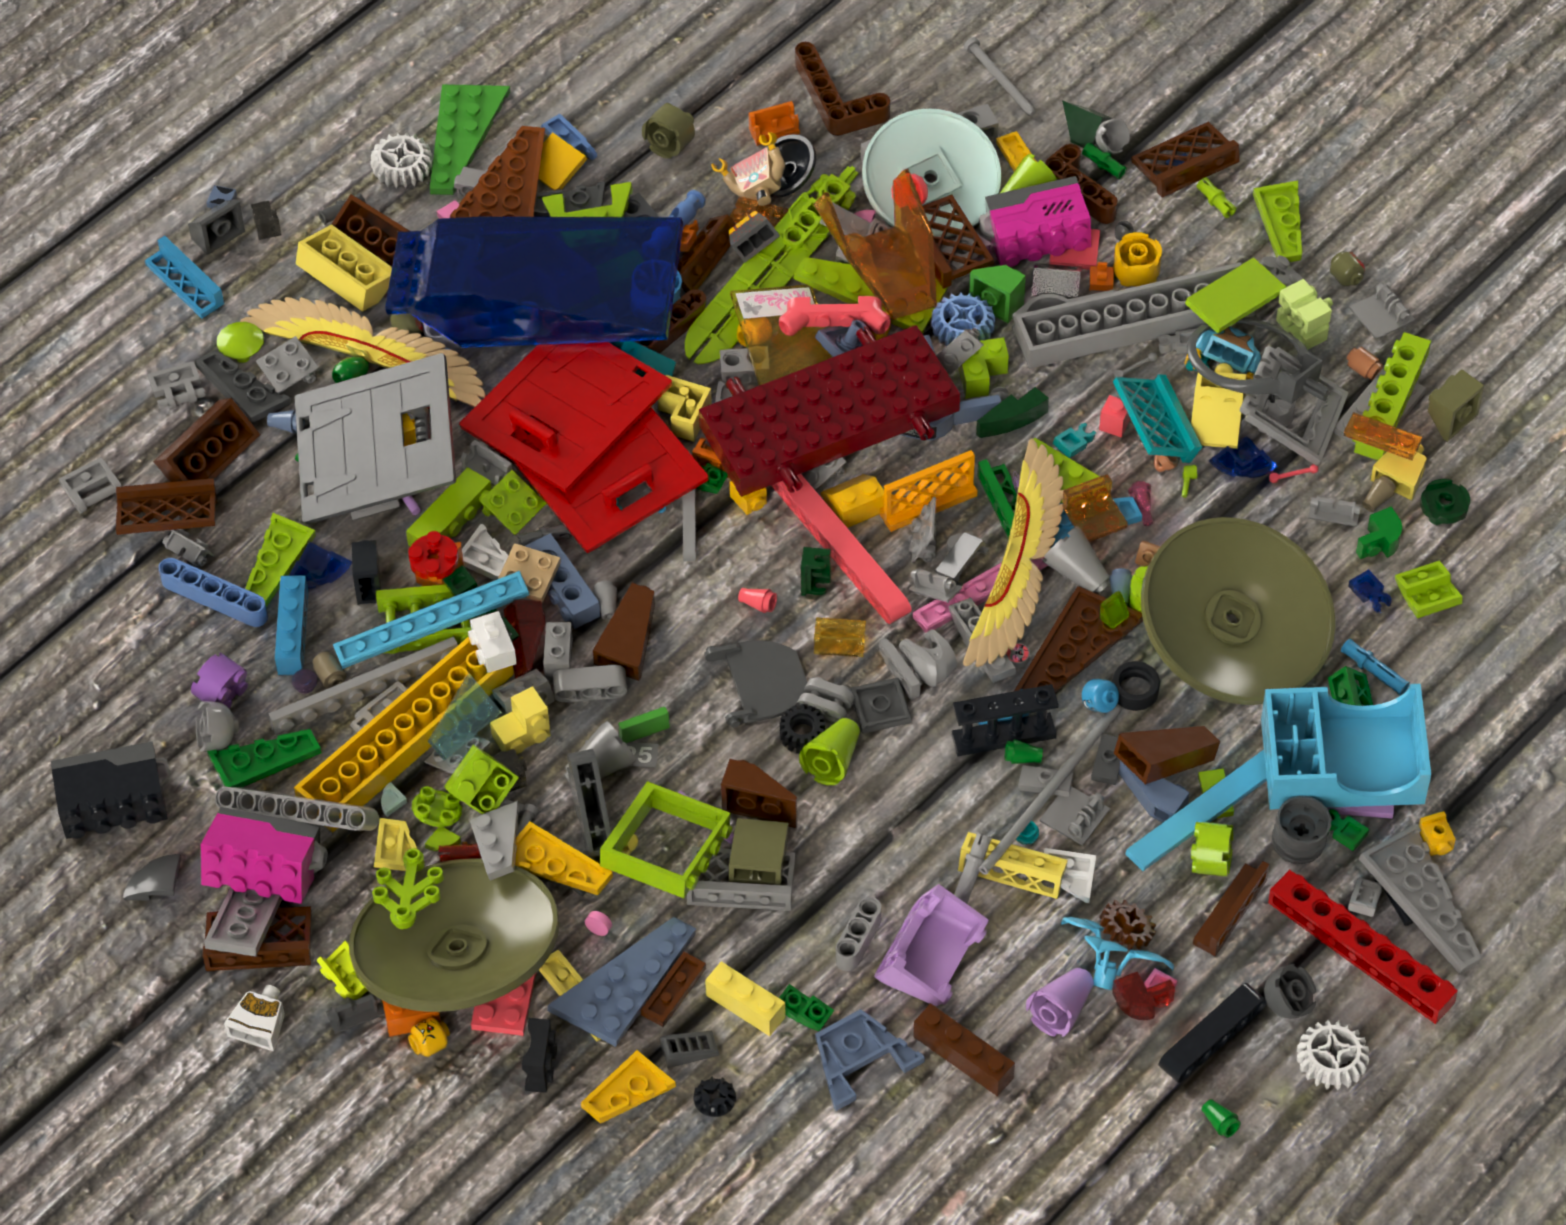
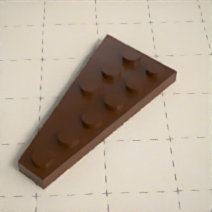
(1075, 641)

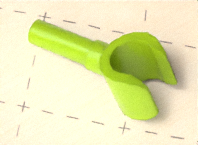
(1189, 472)

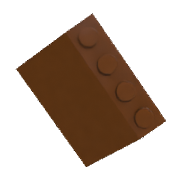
(369, 228)

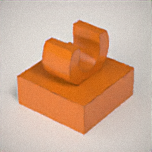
(1101, 277)

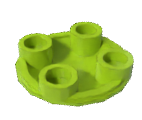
(240, 341)
(436, 807)

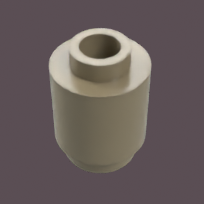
(328, 669)

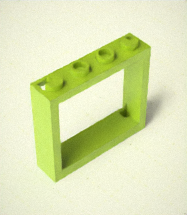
(679, 806)

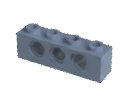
(568, 585)

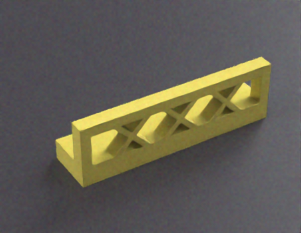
(1016, 860)

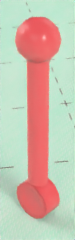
(1274, 477)

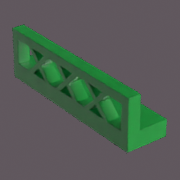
(995, 493)
(1346, 690)

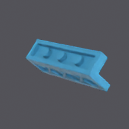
(194, 278)

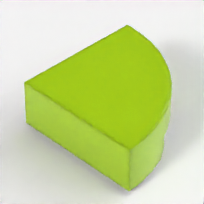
(442, 837)

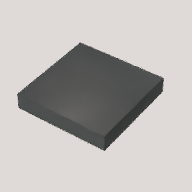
(880, 705)

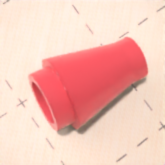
(760, 599)

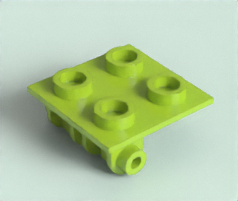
(512, 502)

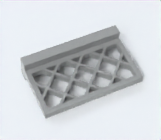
(741, 894)

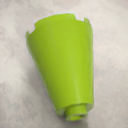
(1029, 174)
(830, 752)

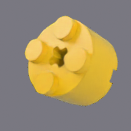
(1137, 259)

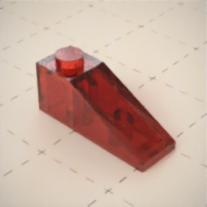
(528, 621)

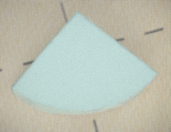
(392, 799)

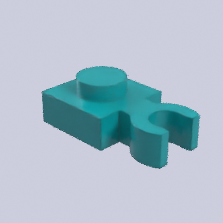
(1072, 442)

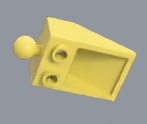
(1217, 410)

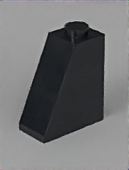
(365, 571)

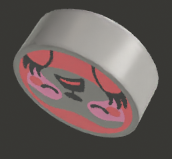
(1019, 655)

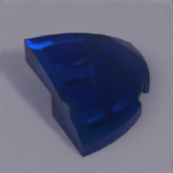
(1244, 461)
(320, 566)

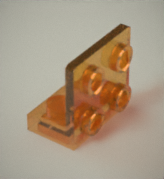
(1093, 508)

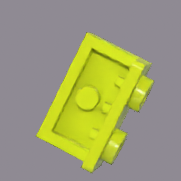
(340, 970)

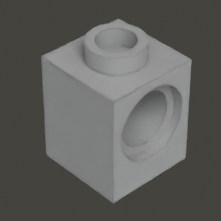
(467, 181)

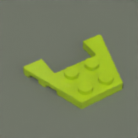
(620, 195)

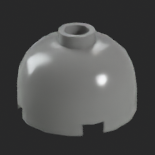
(215, 726)

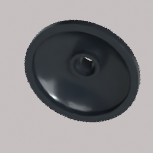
(799, 163)

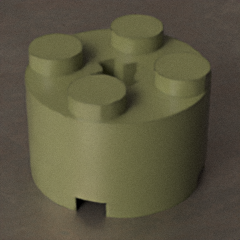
(668, 130)

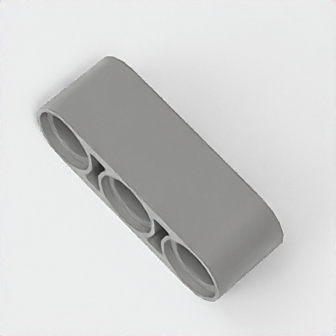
(589, 683)
(854, 943)

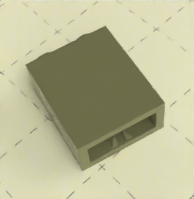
(758, 852)

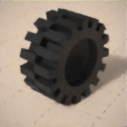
(798, 717)

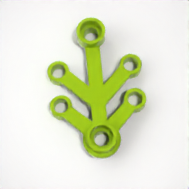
(404, 915)

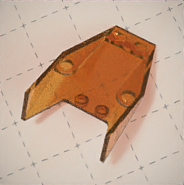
(896, 261)

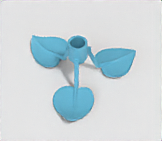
(1105, 969)

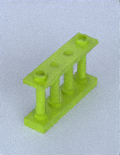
(414, 600)

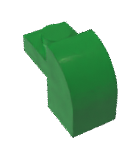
(1384, 534)

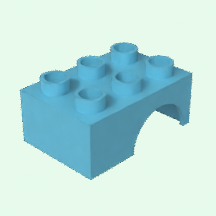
(1345, 750)

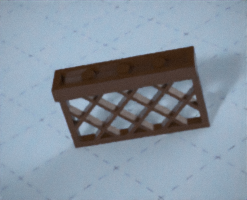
(1194, 168)
(943, 269)
(166, 496)
(274, 954)

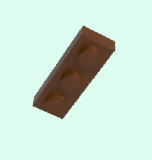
(673, 989)

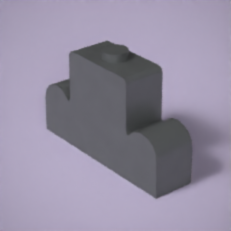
(589, 799)

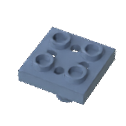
(839, 338)

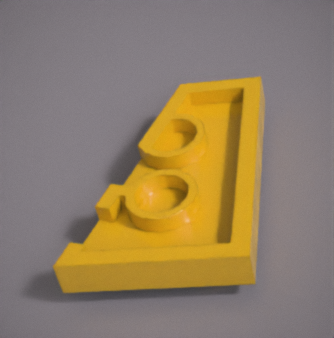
(626, 1088)

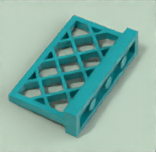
(1167, 411)

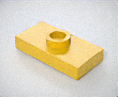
(1013, 148)

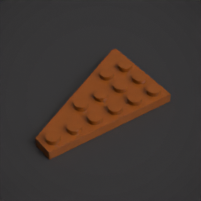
(510, 181)

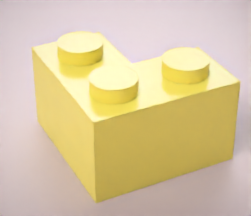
(683, 402)
(524, 725)

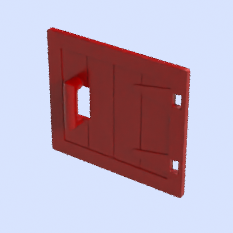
(574, 389)
(643, 454)

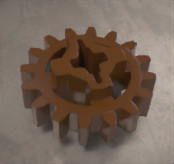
(1127, 924)

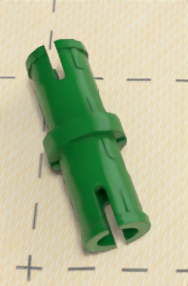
(1104, 160)

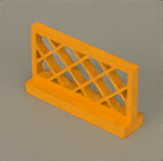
(901, 510)

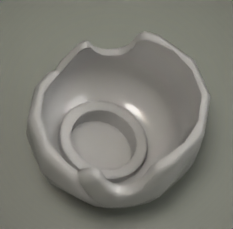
(1112, 136)

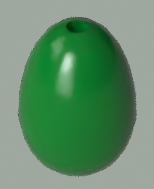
(349, 369)

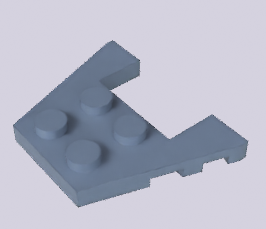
(852, 1045)

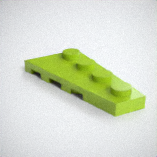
(1281, 217)

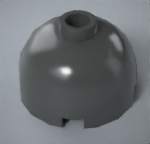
(1290, 992)

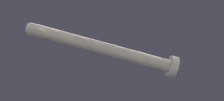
(972, 45)

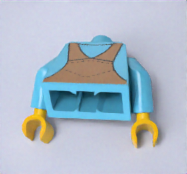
(1230, 347)

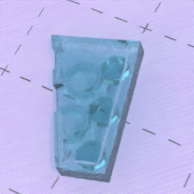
(464, 718)

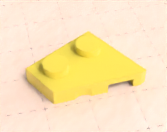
(392, 844)

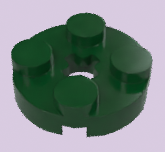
(1445, 513)

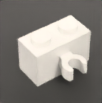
(492, 641)

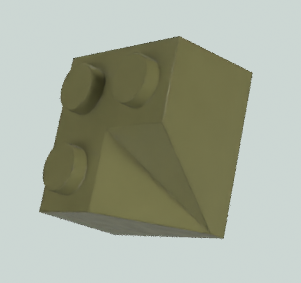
(1455, 403)

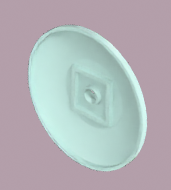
(936, 145)

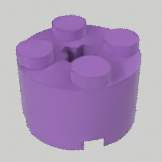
(220, 680)

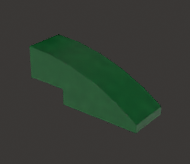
(1013, 414)

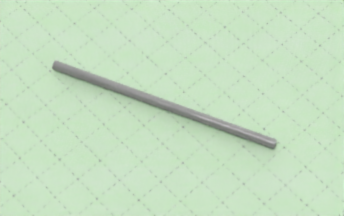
(1047, 792)

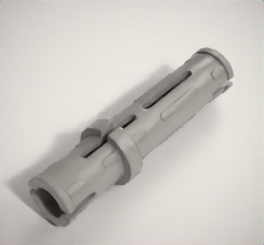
(971, 869)

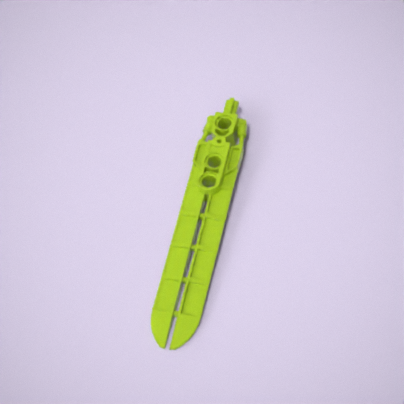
(789, 227)

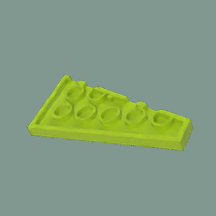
(845, 284)

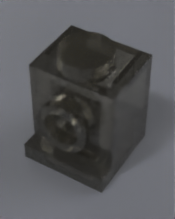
(265, 220)

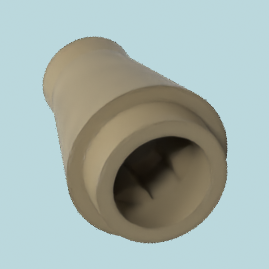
(1380, 492)

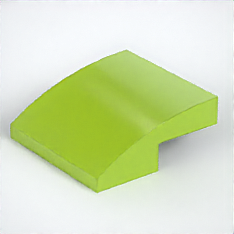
(1428, 589)

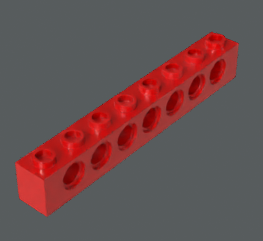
(1367, 958)

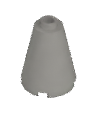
(1078, 562)
(609, 749)

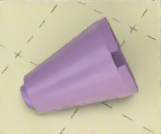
(1060, 1002)

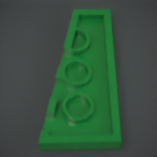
(252, 762)

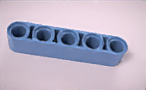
(213, 592)

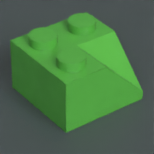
(1001, 288)

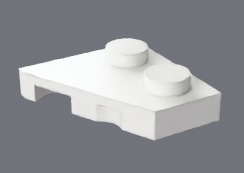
(484, 554)
(1078, 874)

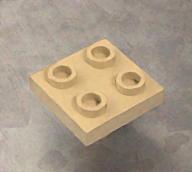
(535, 567)

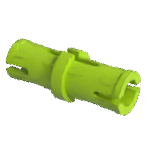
(1216, 197)

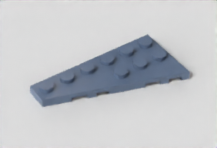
(616, 993)

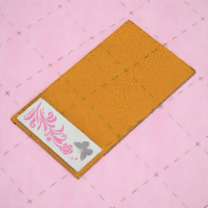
(770, 349)

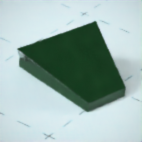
(1082, 123)

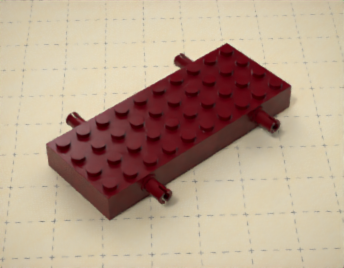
(829, 410)

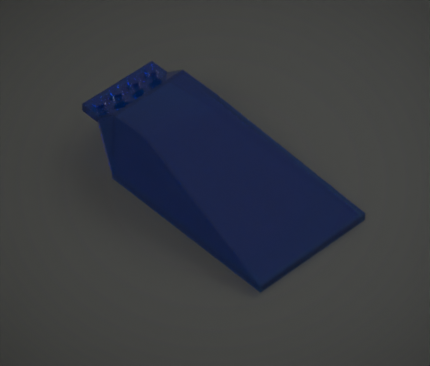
(539, 279)

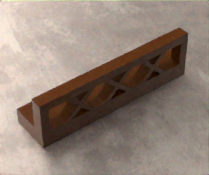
(705, 252)
(1231, 908)

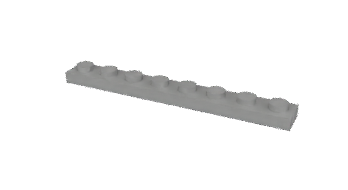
(359, 687)

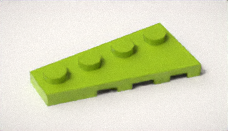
(279, 553)

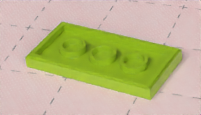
(1235, 295)

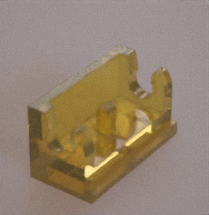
(839, 637)

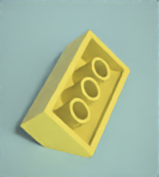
(344, 267)

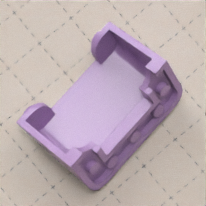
(931, 946)

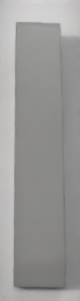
(306, 808)

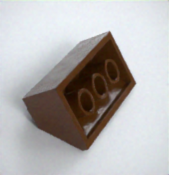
(208, 444)

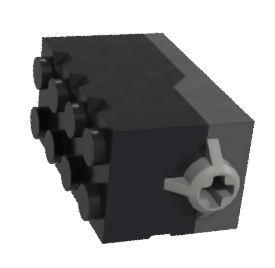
(110, 789)

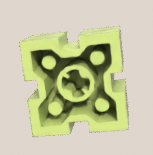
(1304, 313)

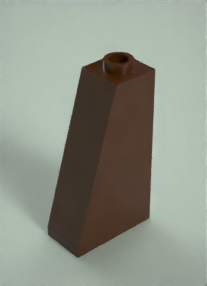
(628, 632)
(1166, 751)

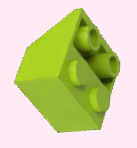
(481, 781)

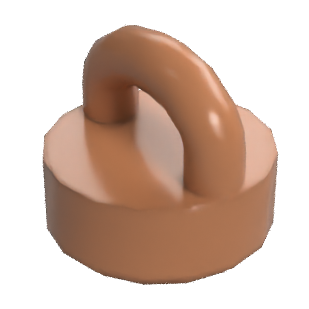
(1167, 462)

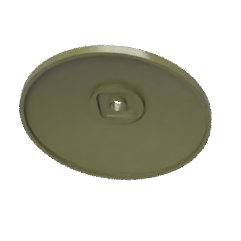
(1261, 580)
(499, 923)

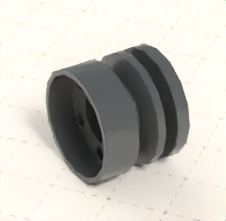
(1305, 818)

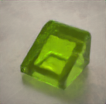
(1114, 610)

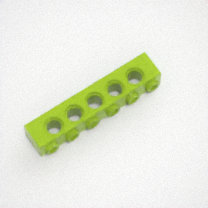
(1395, 386)

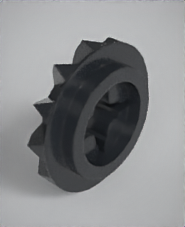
(719, 1106)

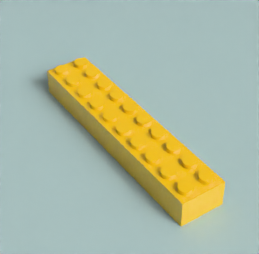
(397, 733)

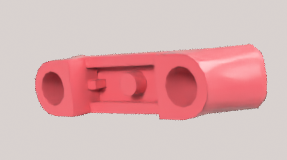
(804, 314)

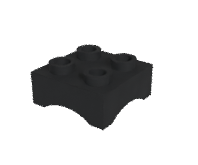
(539, 1057)

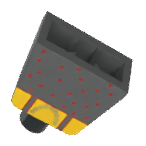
(752, 235)

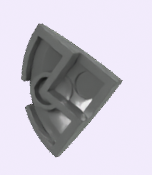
(154, 879)

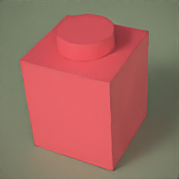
(1114, 417)

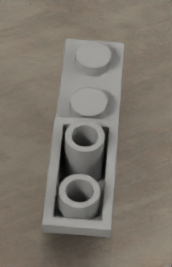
(854, 224)
(965, 616)

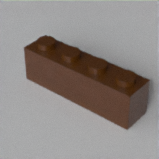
(964, 1049)

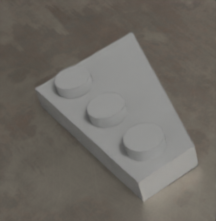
(496, 839)

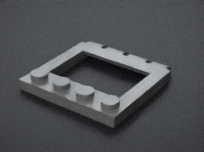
(1323, 418)

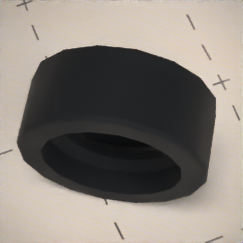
(1139, 670)

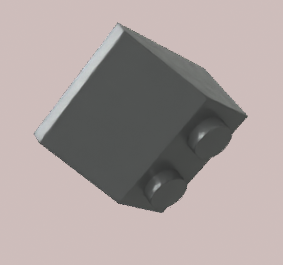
(217, 226)

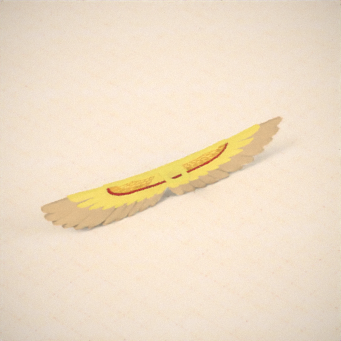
(353, 335)
(1019, 579)

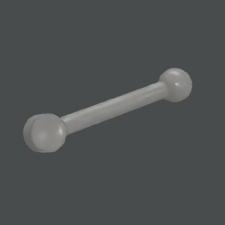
(1151, 357)

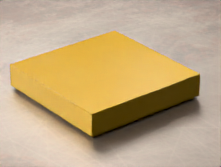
(559, 162)

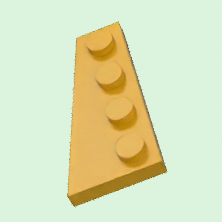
(557, 861)

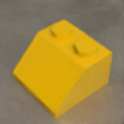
(855, 499)

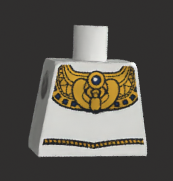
(257, 1018)

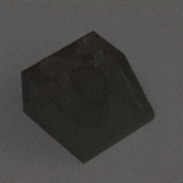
(1056, 280)

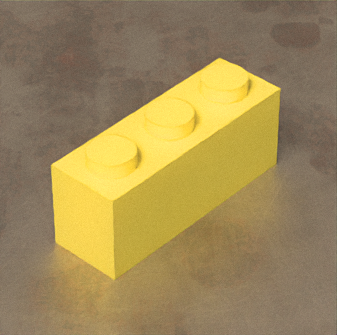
(745, 998)

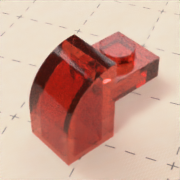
(1138, 1000)

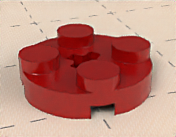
(433, 544)

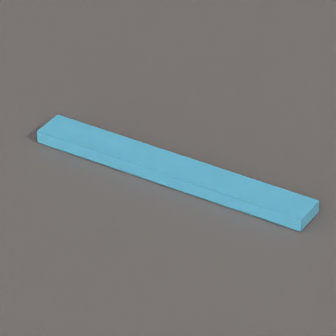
(431, 619)
(1202, 809)

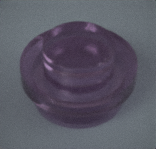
(304, 681)

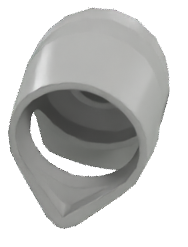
(930, 664)

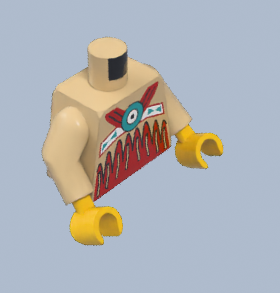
(756, 175)

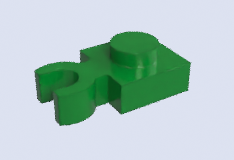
(1347, 831)

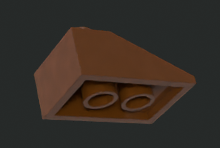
(756, 795)

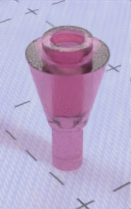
(1142, 495)

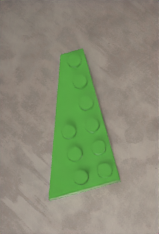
(462, 125)

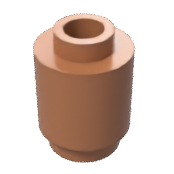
(1364, 363)

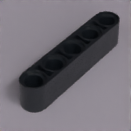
(1212, 1032)

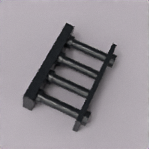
(996, 734)

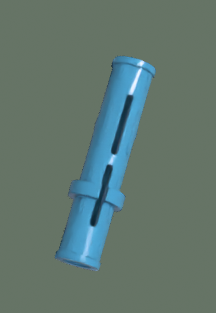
(1367, 661)

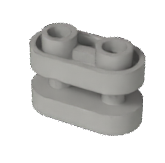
(827, 698)

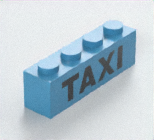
(291, 624)

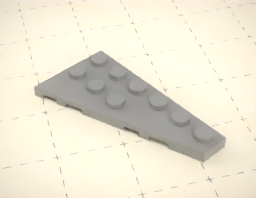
(1419, 888)

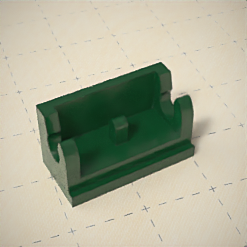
(814, 570)

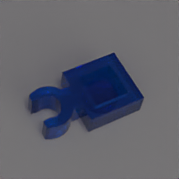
(1367, 588)

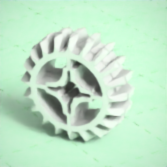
(401, 160)
(1345, 1047)

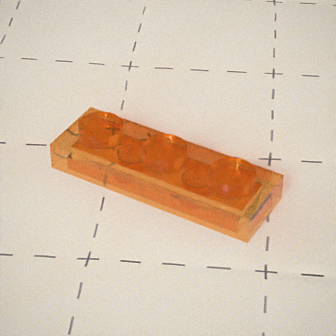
(1382, 436)

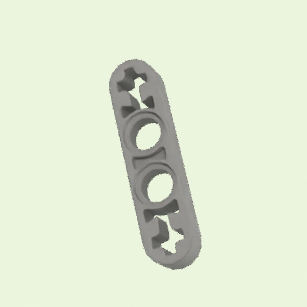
(689, 526)

